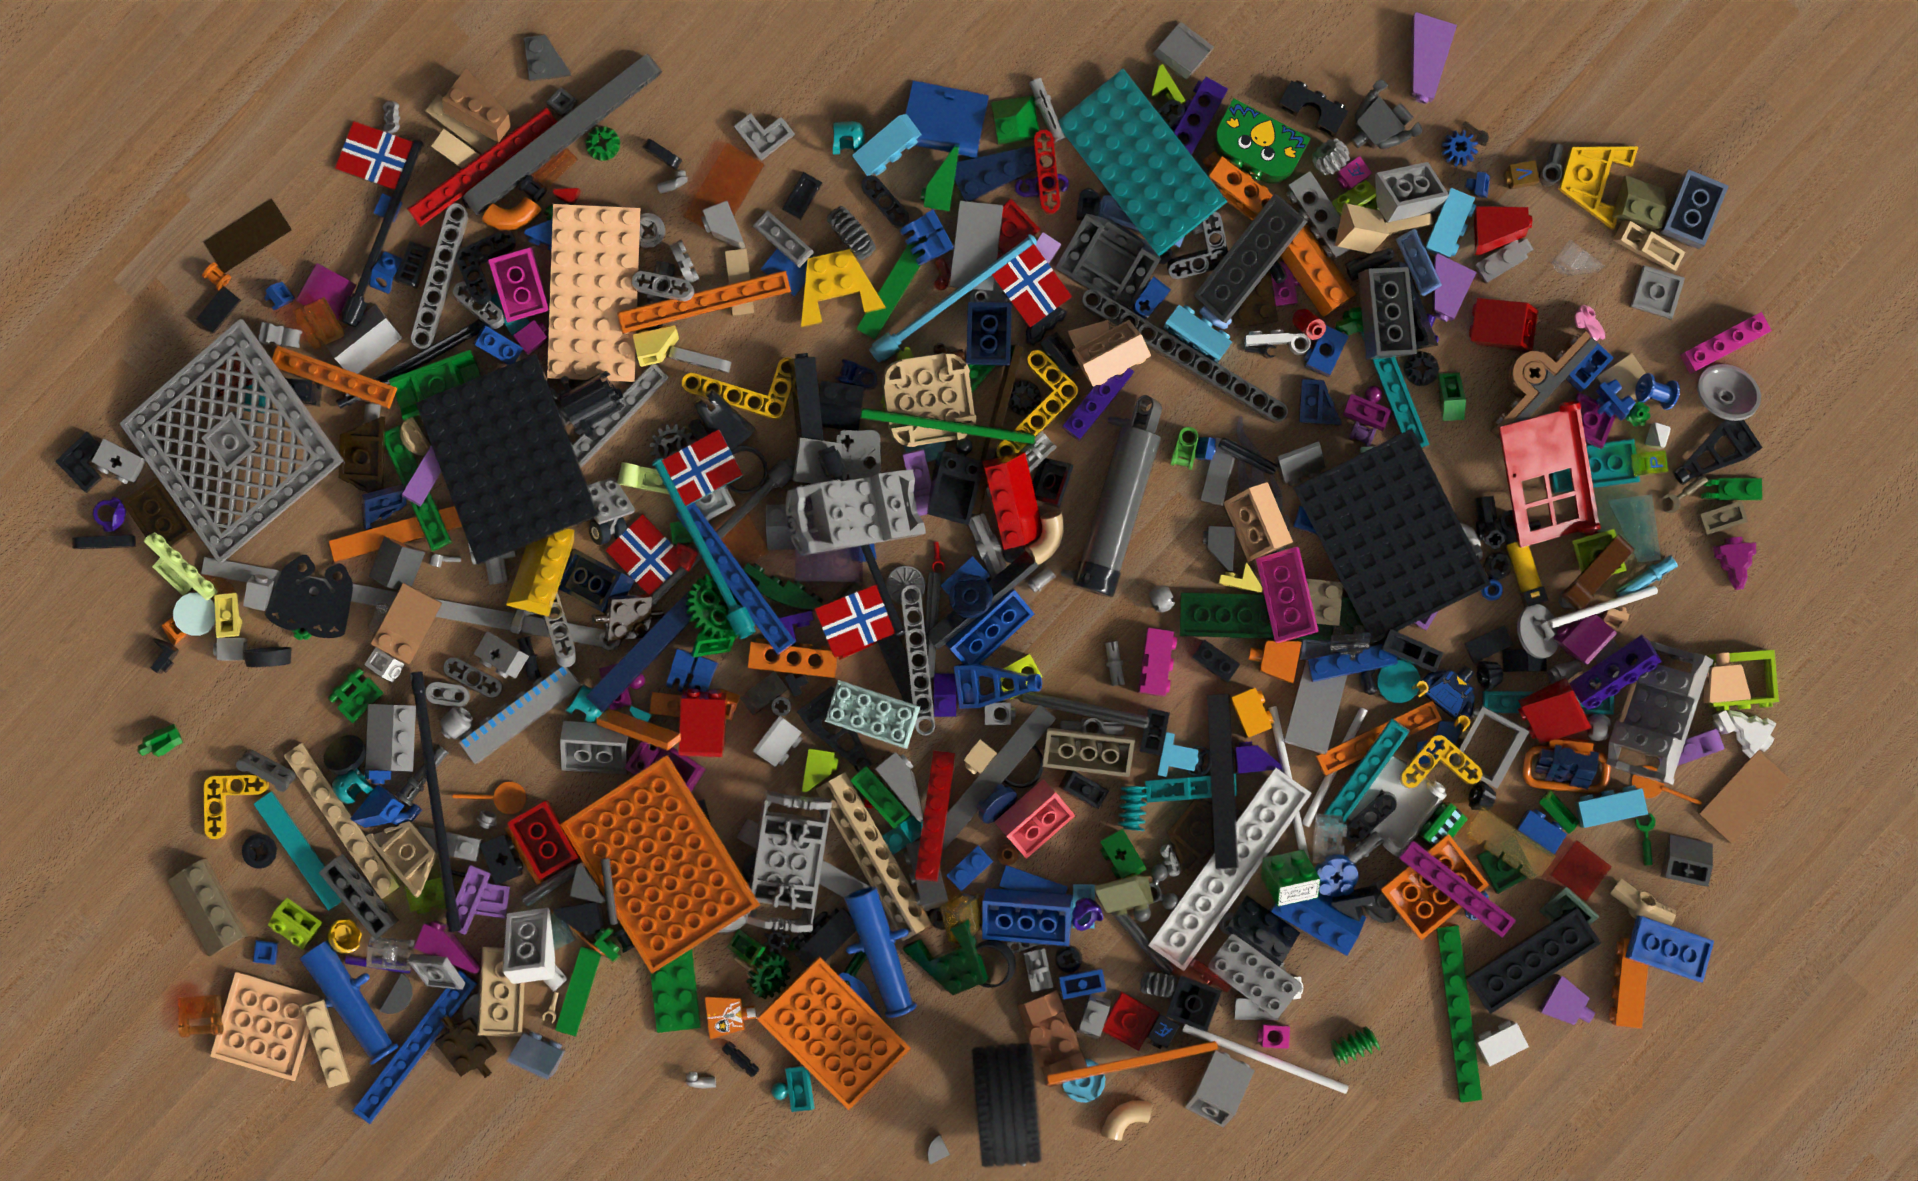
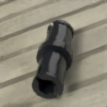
(531, 663)

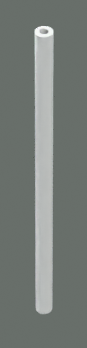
(1283, 758)
(1266, 1059)

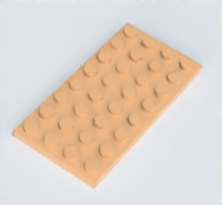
(589, 283)

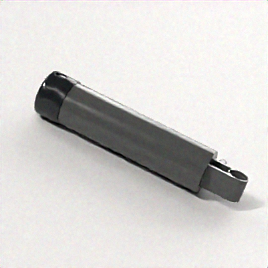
(1119, 500)

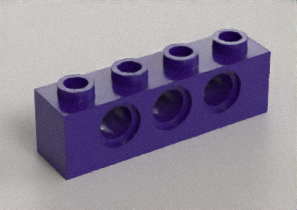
(1215, 94)
(1095, 404)
(1604, 671)

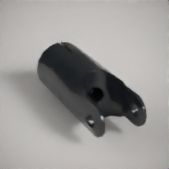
(1368, 261)

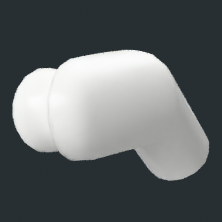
(1471, 535)

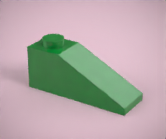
(940, 186)

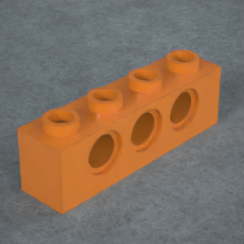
(1234, 192)
(758, 659)

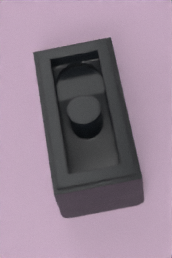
(1083, 788)

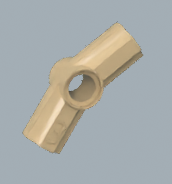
(1642, 903)

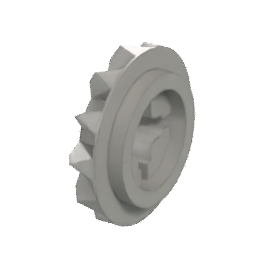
(658, 229)

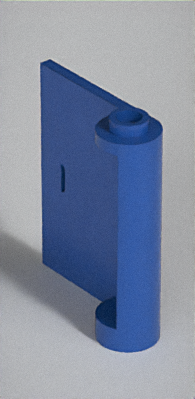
(947, 117)

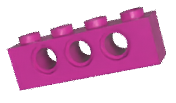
(1725, 342)

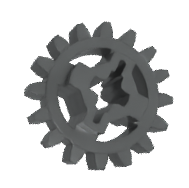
(678, 438)

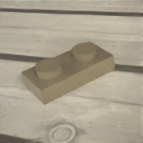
(1723, 518)

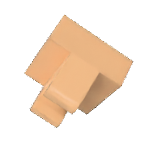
(1616, 618)

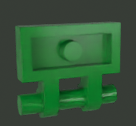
(357, 702)

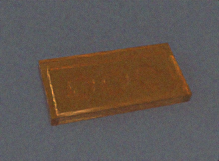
(727, 181)

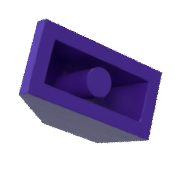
(944, 695)
(1253, 759)

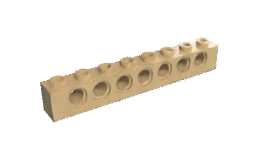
(874, 855)

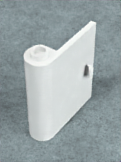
(1412, 808)

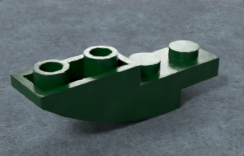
(792, 593)

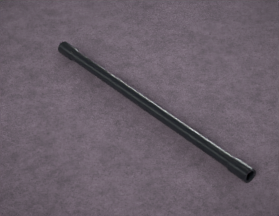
(452, 913)

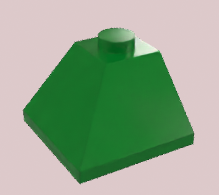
(1015, 119)

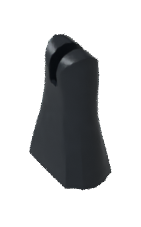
(724, 418)

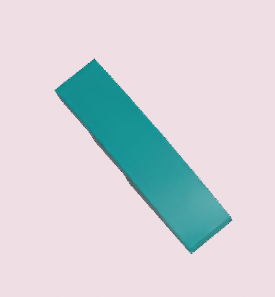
(1181, 789)

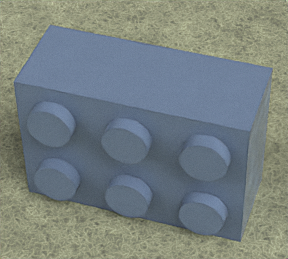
(1694, 209)

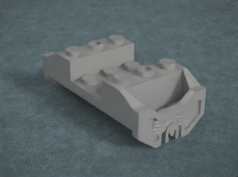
(855, 512)
(1660, 715)
(789, 860)

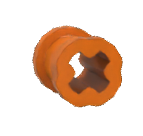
(216, 276)

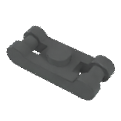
(266, 769)

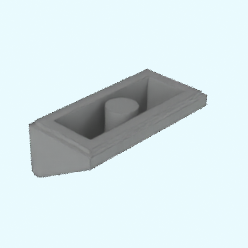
(1248, 1010)

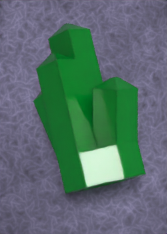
(1351, 322)
(160, 741)

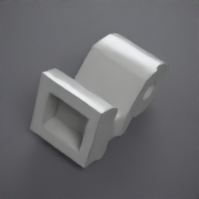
(279, 335)

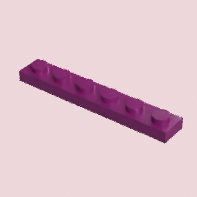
(1456, 888)

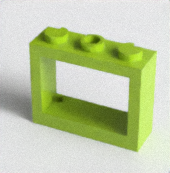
(1770, 677)

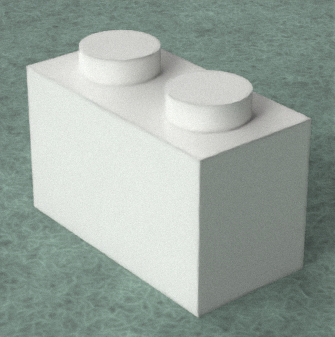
(1501, 1043)

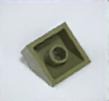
(1640, 203)
(1125, 895)

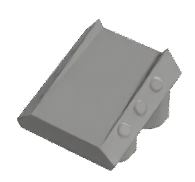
(1183, 51)

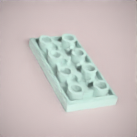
(872, 714)

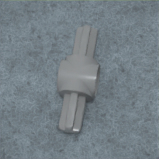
(1106, 728)

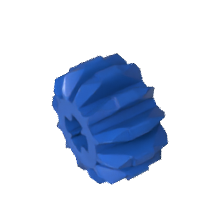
(1451, 148)

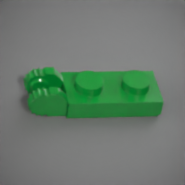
(1735, 489)

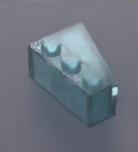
(1638, 525)

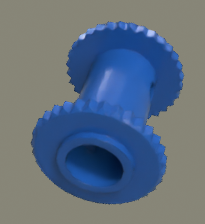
(1666, 394)

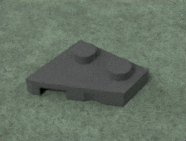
(543, 59)

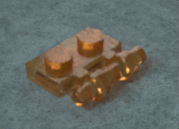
(324, 321)

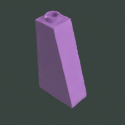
(1429, 51)

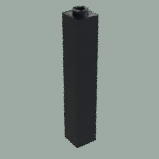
(806, 398)

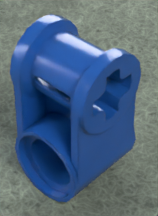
(1152, 295)

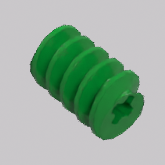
(1354, 1045)

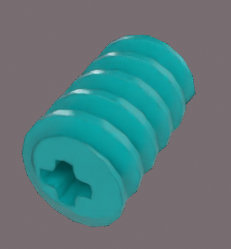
(1132, 808)

